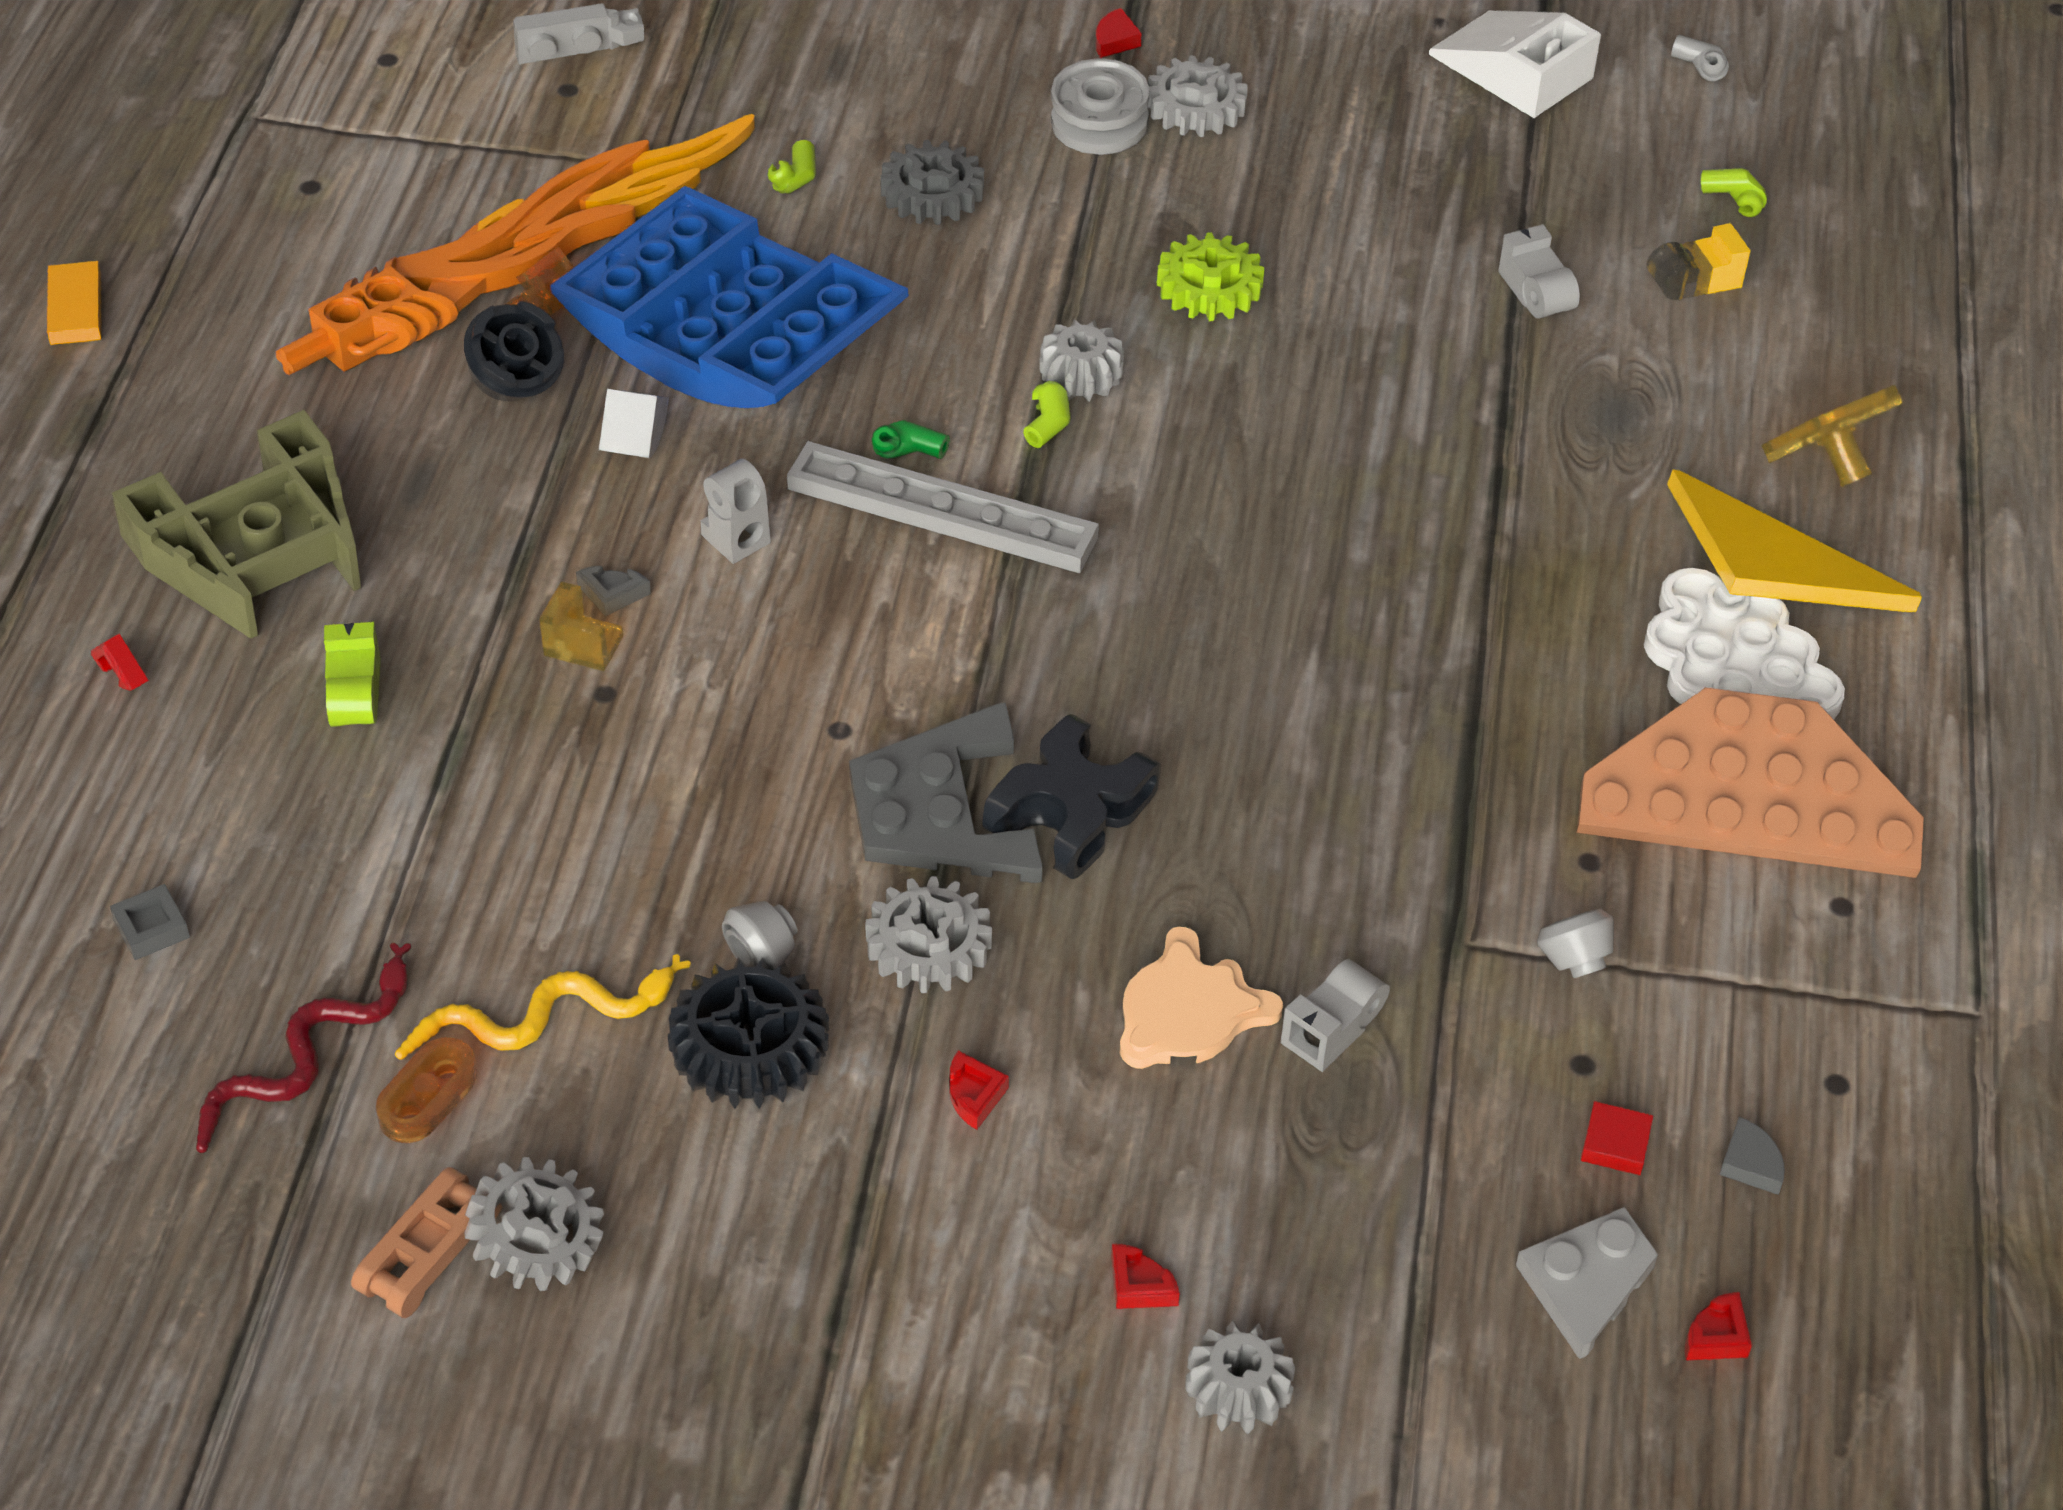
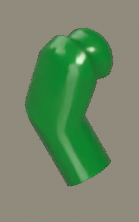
(906, 438)

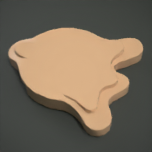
(1189, 1006)

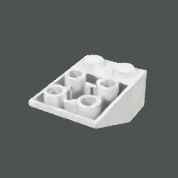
(1523, 56)

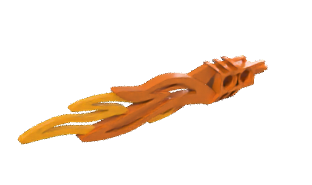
(568, 211)

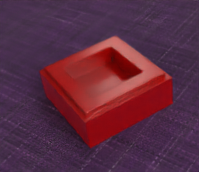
(1617, 1138)

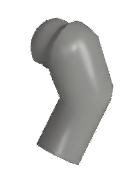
(1706, 57)

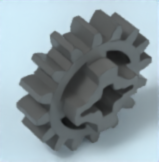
(932, 182)

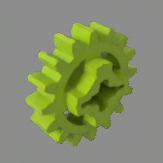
(1210, 276)

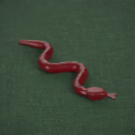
(393, 985)

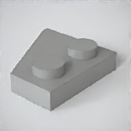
(1588, 1274)

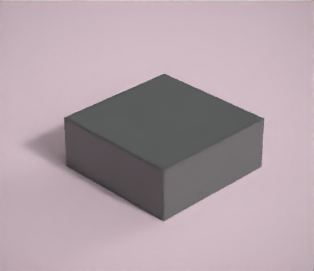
(149, 921)

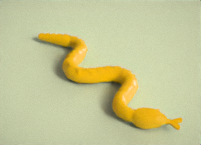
(651, 992)

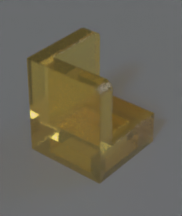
(574, 637)

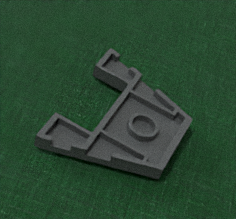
(917, 806)

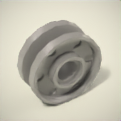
(1100, 106)

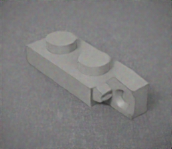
(574, 32)

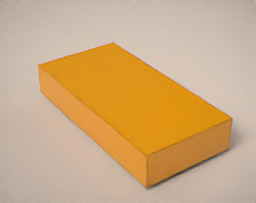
(74, 303)

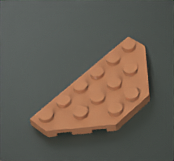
(1754, 782)

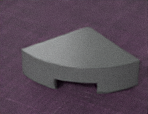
(612, 589)
(1753, 1158)

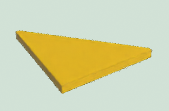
(1776, 561)

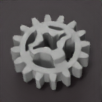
(1197, 96)
(928, 934)
(533, 1224)

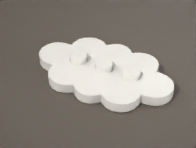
(1734, 644)

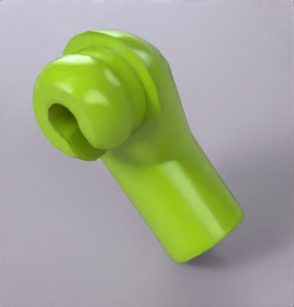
(800, 172)
(1740, 185)
(1054, 413)

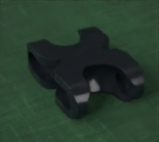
(1072, 795)

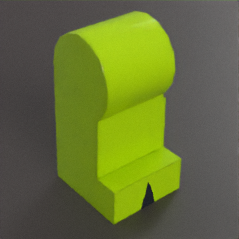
(352, 673)

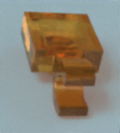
(538, 281)

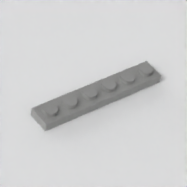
(943, 506)

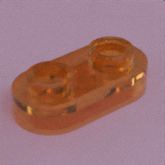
(422, 1093)

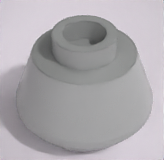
(759, 932)
(1579, 942)

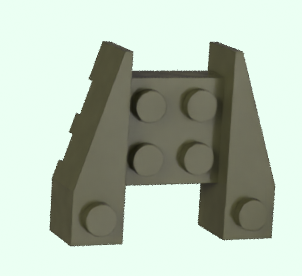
(249, 532)

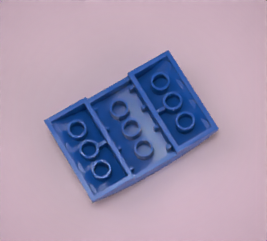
(718, 305)

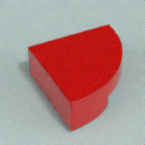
(1116, 34)
(117, 656)
(975, 1088)
(1140, 1280)
(1719, 1331)

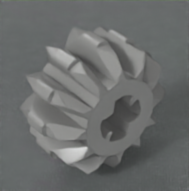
(1082, 359)
(1240, 1377)

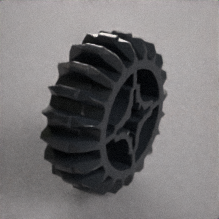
(715, 1048)

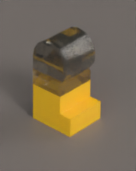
(1701, 264)

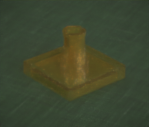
(1835, 433)

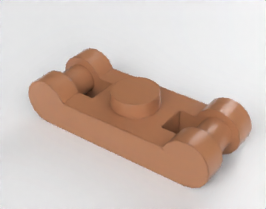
(421, 1239)

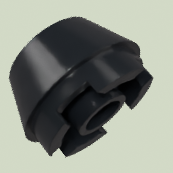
(513, 351)

